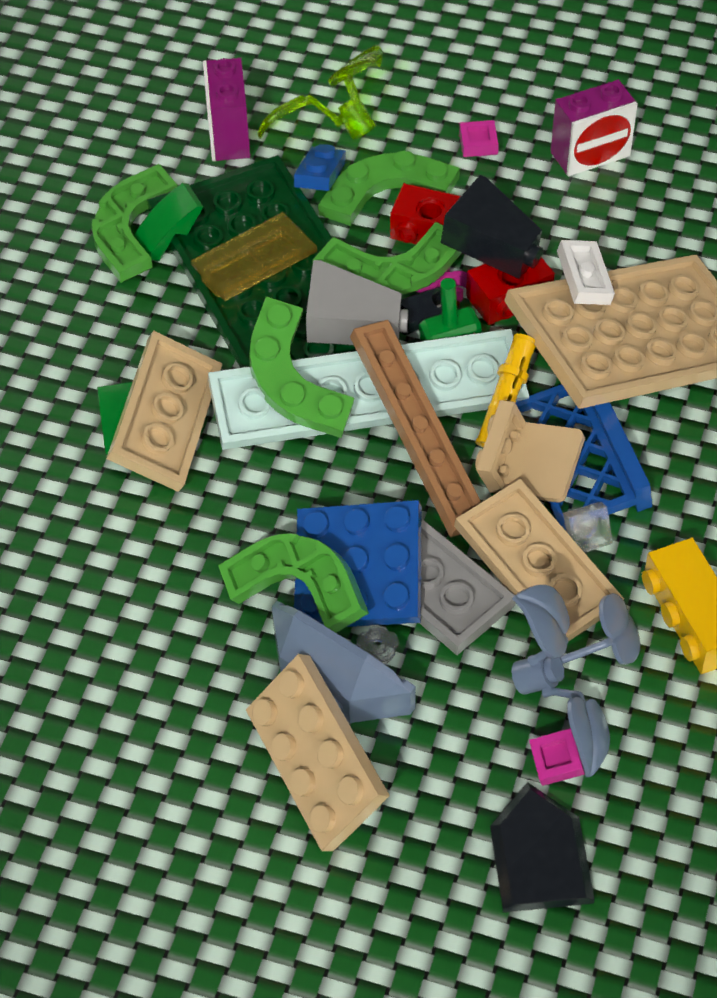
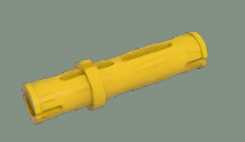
(512, 376)

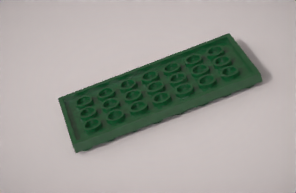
(231, 207)

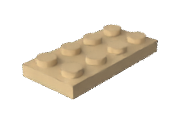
(164, 412)
(531, 548)
(316, 753)

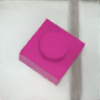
(478, 138)
(556, 757)

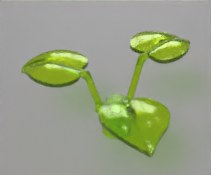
(353, 112)

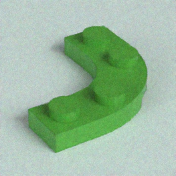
(380, 173)
(117, 213)
(401, 273)
(282, 384)
(302, 559)

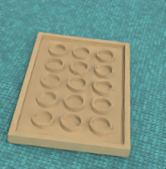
(645, 342)

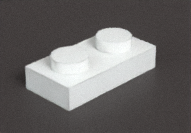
(585, 272)

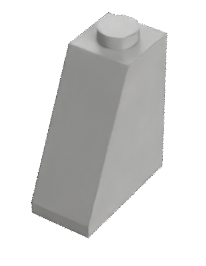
(347, 301)

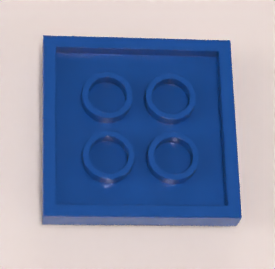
(382, 551)

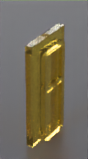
(253, 256)

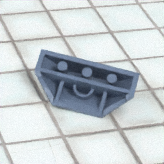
(356, 679)

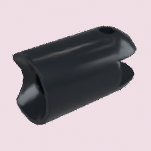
(422, 307)

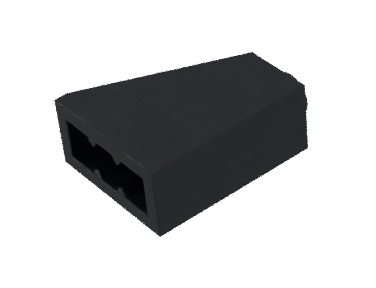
(492, 229)

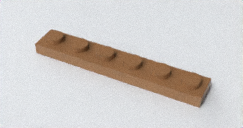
(416, 422)

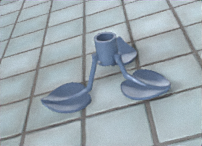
(543, 671)

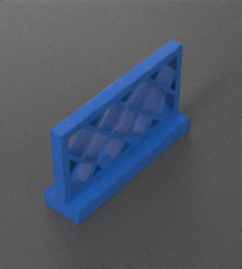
(612, 445)

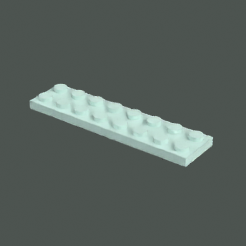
(454, 372)

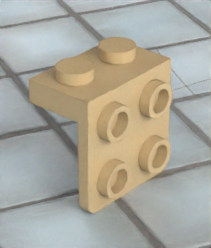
(528, 451)

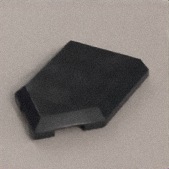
(539, 854)

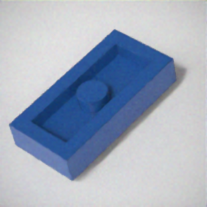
(320, 168)

